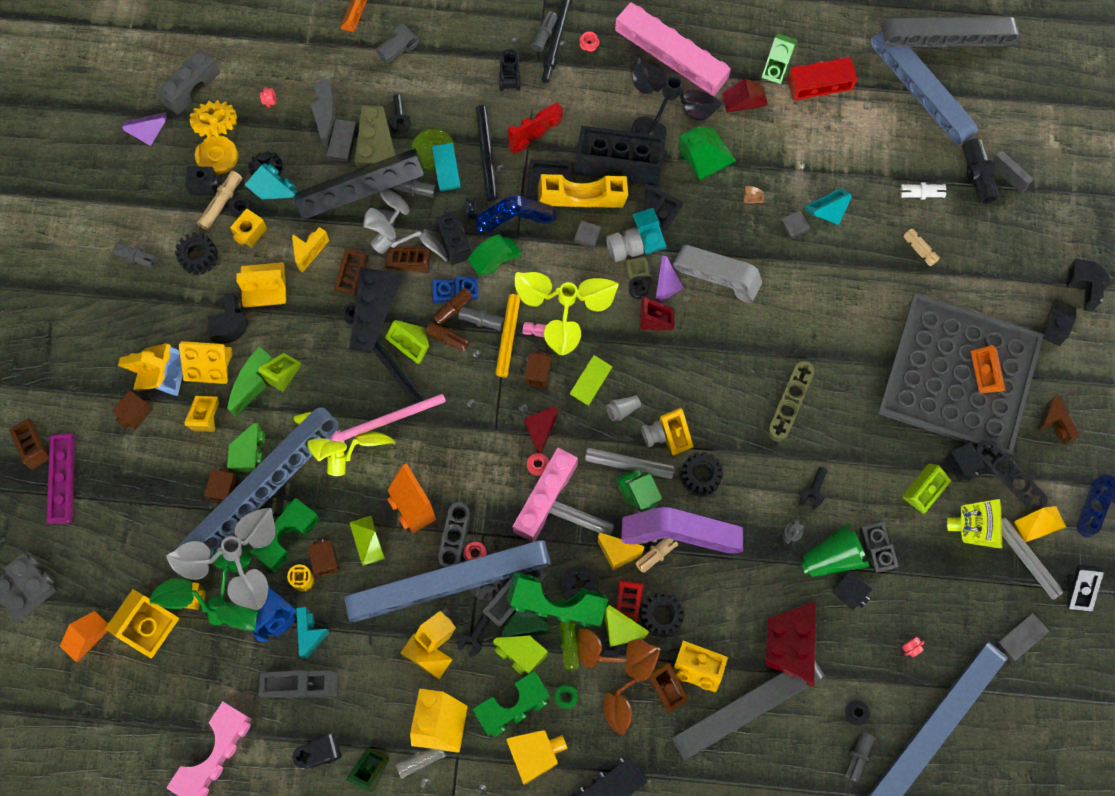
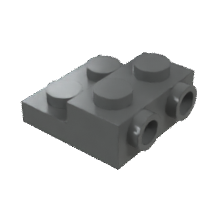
(24, 586)

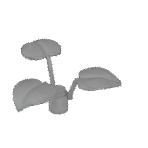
(386, 236)
(246, 590)

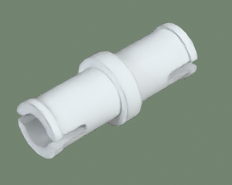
(922, 191)

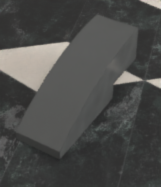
(324, 110)
(499, 609)
(298, 684)

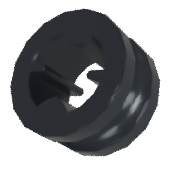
(471, 207)
(645, 286)

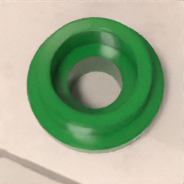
(566, 689)

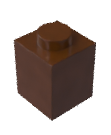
(538, 370)
(131, 411)
(220, 485)
(323, 558)

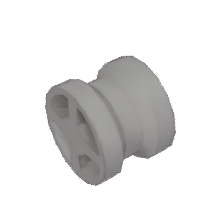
(653, 434)

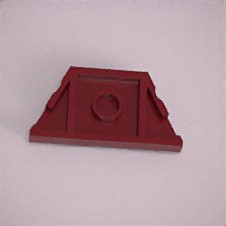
(792, 642)

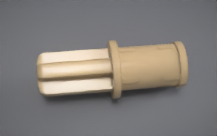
(655, 554)

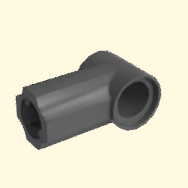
(401, 40)

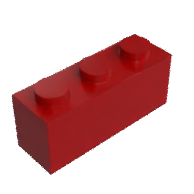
(821, 78)

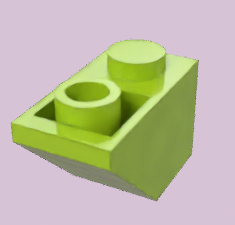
(522, 651)

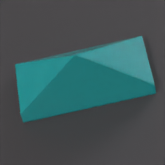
(831, 206)

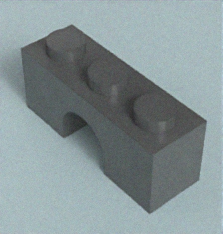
(177, 89)

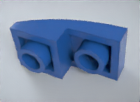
(448, 289)

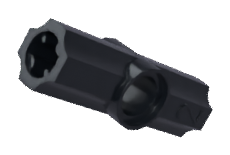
(980, 171)

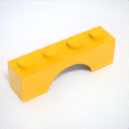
(606, 192)

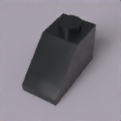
(1059, 322)

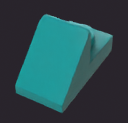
(649, 230)
(308, 639)

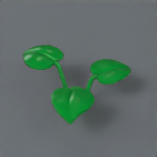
(178, 594)

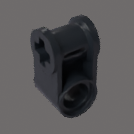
(509, 73)
(321, 750)

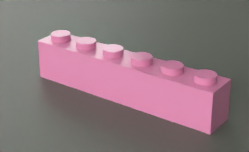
(672, 49)

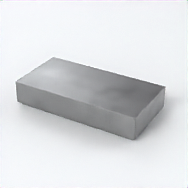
(341, 140)
(1012, 172)
(1022, 637)

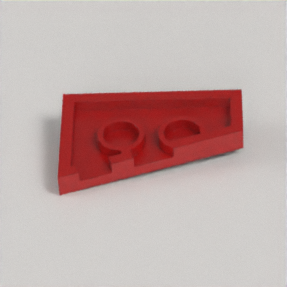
(522, 136)

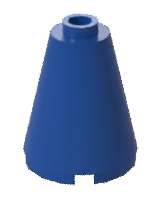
(273, 617)

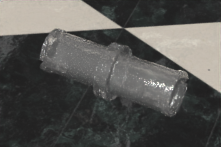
(419, 761)

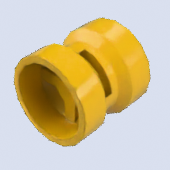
(303, 582)

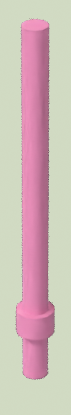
(386, 419)

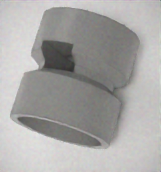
(626, 244)

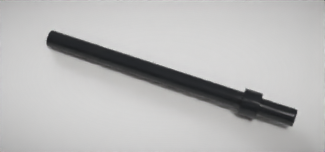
(550, 61)

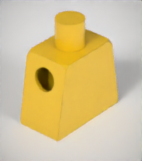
(535, 753)

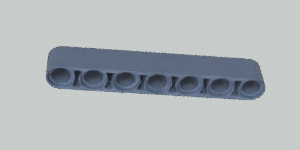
(927, 90)

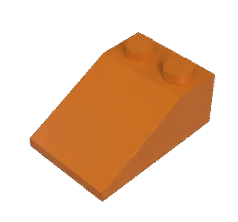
(410, 500)

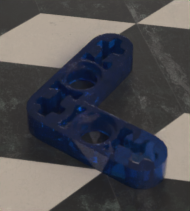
(512, 207)
(1105, 499)

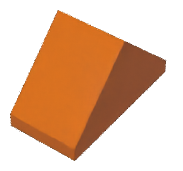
(83, 635)

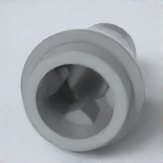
(620, 408)

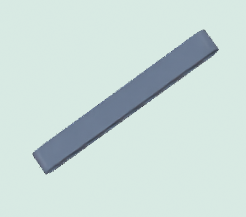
(263, 480)
(447, 581)
(940, 722)

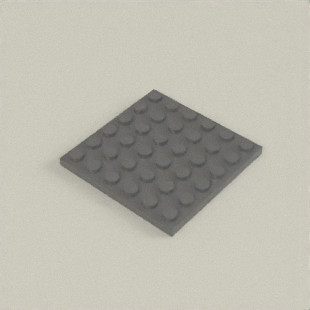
(936, 381)

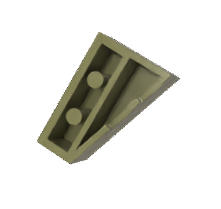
(373, 137)

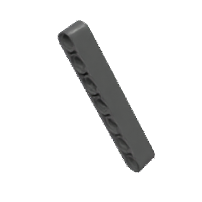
(950, 32)
(740, 713)

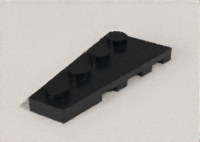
(372, 302)

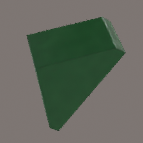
(525, 624)
(368, 769)

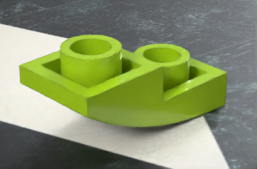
(591, 380)

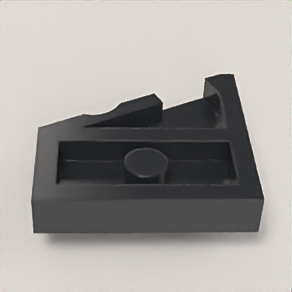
(664, 205)

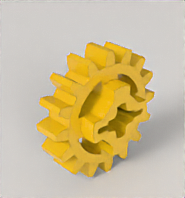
(213, 119)

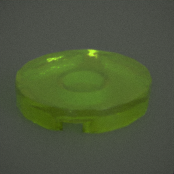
(424, 144)

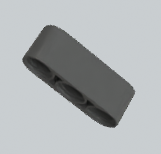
(454, 526)

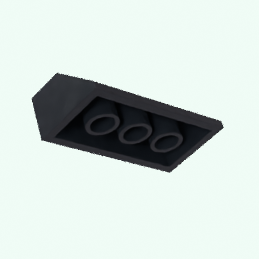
(619, 153)

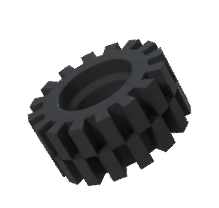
(194, 242)
(708, 462)
(676, 614)

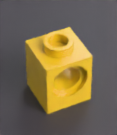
(248, 220)

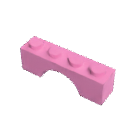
(544, 495)
(228, 727)

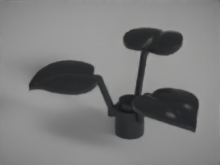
(650, 78)

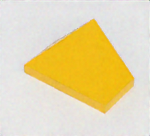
(1039, 523)
(434, 663)

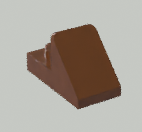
(1057, 415)
(667, 687)

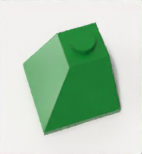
(704, 151)

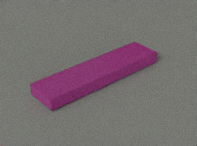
(60, 479)

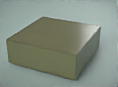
(637, 268)

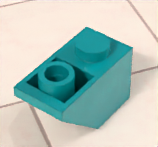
(269, 185)

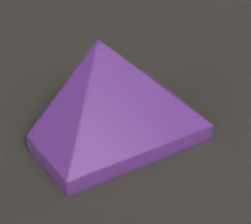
(146, 127)
(668, 281)

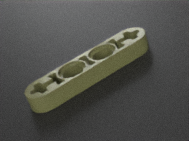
(789, 400)

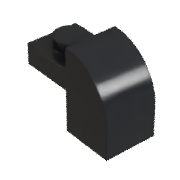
(1091, 278)
(228, 326)

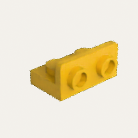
(699, 666)

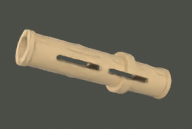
(223, 194)

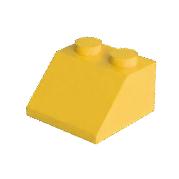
(141, 623)
(438, 721)

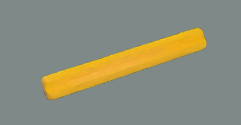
(508, 335)

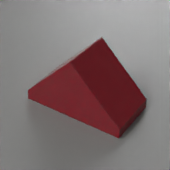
(744, 96)
(655, 315)
(540, 427)

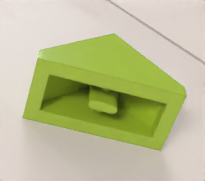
(280, 371)

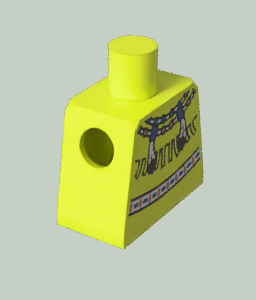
(979, 523)

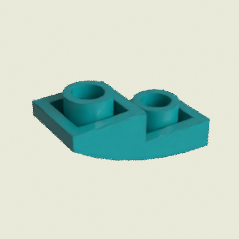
(446, 167)

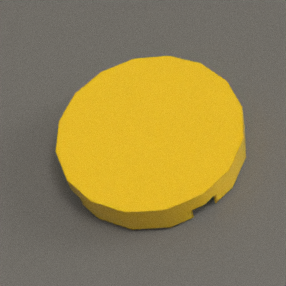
(217, 153)

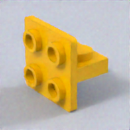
(262, 284)
(205, 362)
(148, 366)

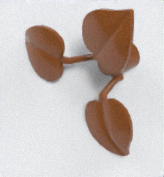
(640, 665)

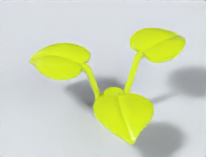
(558, 334)
(335, 450)

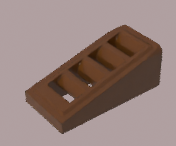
(348, 253)
(415, 266)
(36, 455)

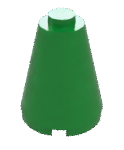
(835, 554)

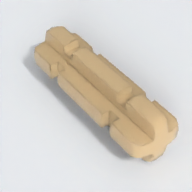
(921, 247)

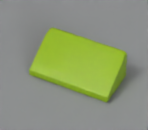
(927, 487)

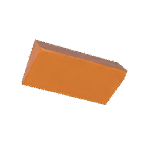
(353, 15)
(987, 370)

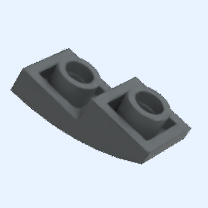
(878, 547)

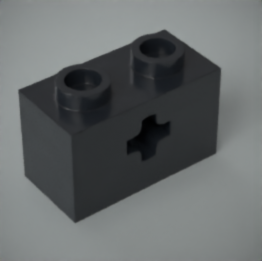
(453, 237)

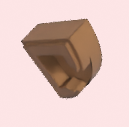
(753, 195)

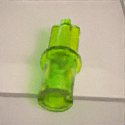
(569, 645)

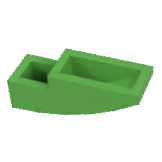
(248, 383)

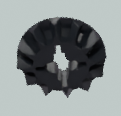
(265, 157)
(583, 574)

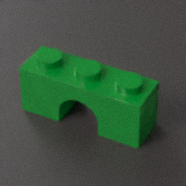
(638, 489)
(294, 517)
(495, 718)

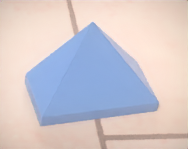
(172, 373)

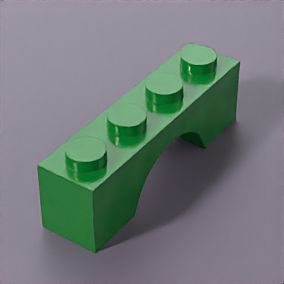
(585, 606)

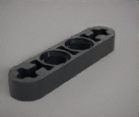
(1012, 473)

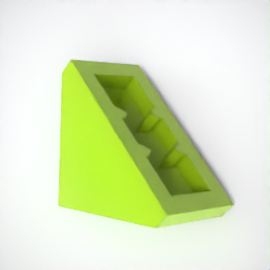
(409, 339)
(367, 540)
(621, 628)

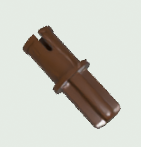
(452, 306)
(447, 336)

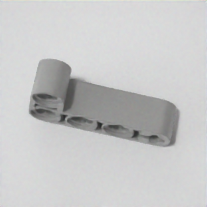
(720, 270)

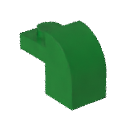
(492, 253)

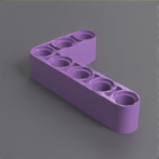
(682, 527)

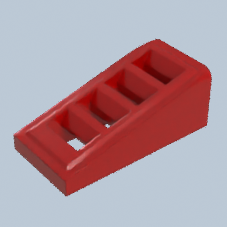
(632, 585)

